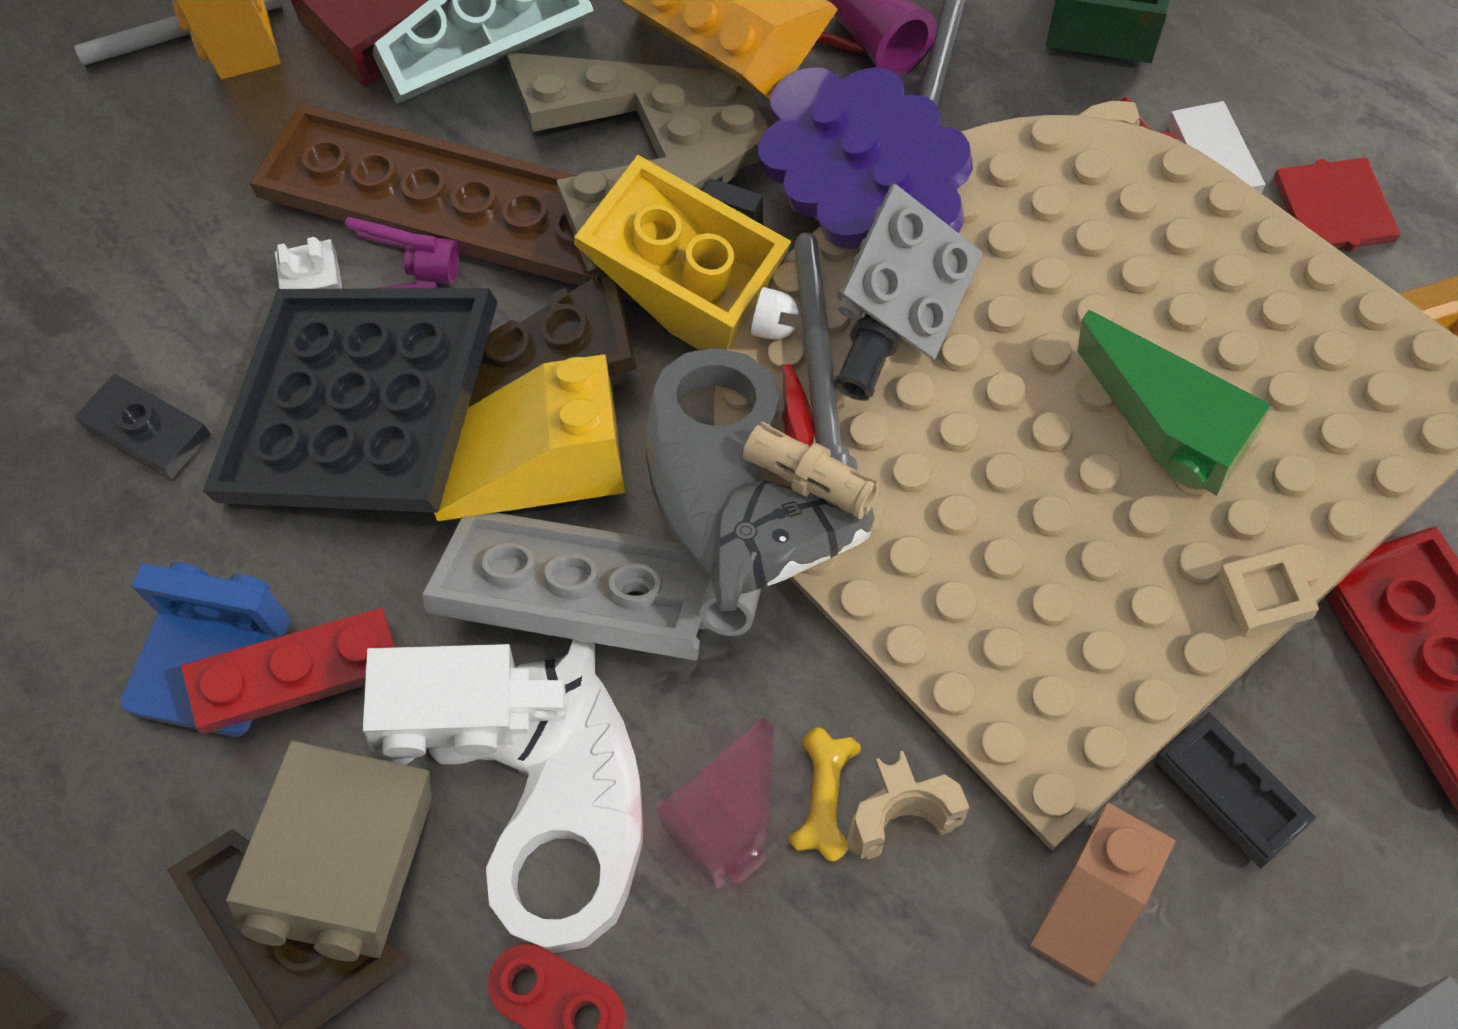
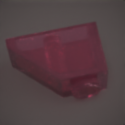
(726, 809)

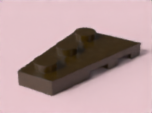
(572, 325)
(283, 983)

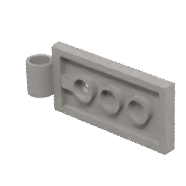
(577, 585)

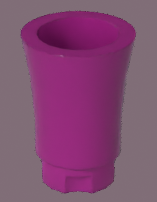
(890, 31)

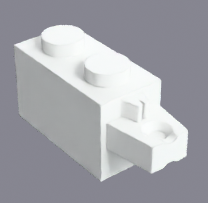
(452, 699)

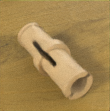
(811, 470)

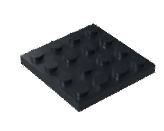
(354, 399)

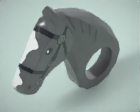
(712, 499)

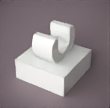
(308, 266)

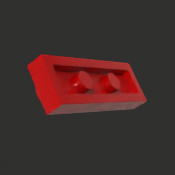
(283, 671)

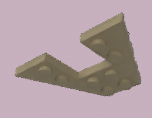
(694, 117)

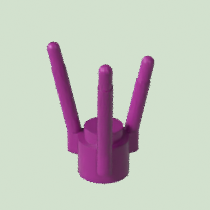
(425, 257)

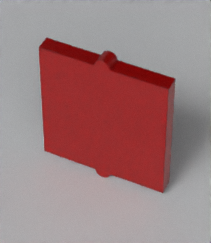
(1338, 202)

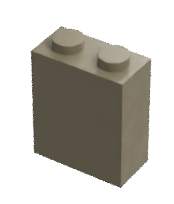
(331, 852)

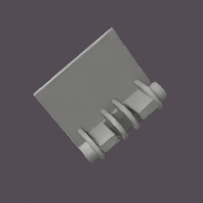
(909, 273)

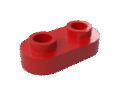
(557, 993)

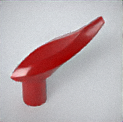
(797, 410)

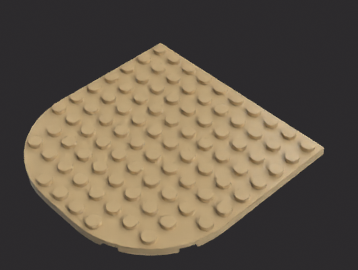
(1024, 544)

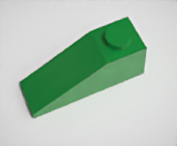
(1178, 410)

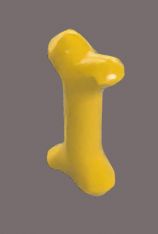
(821, 826)

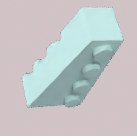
(462, 35)

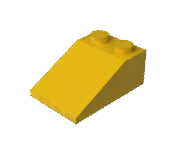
(682, 254)
(538, 443)

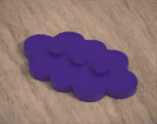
(851, 140)

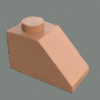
(1102, 893)

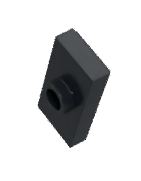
(143, 426)
(1235, 790)

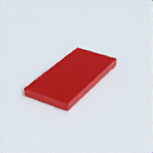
(1405, 626)

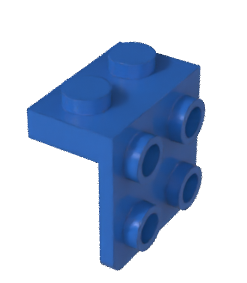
(193, 622)

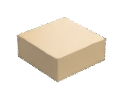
(1268, 591)

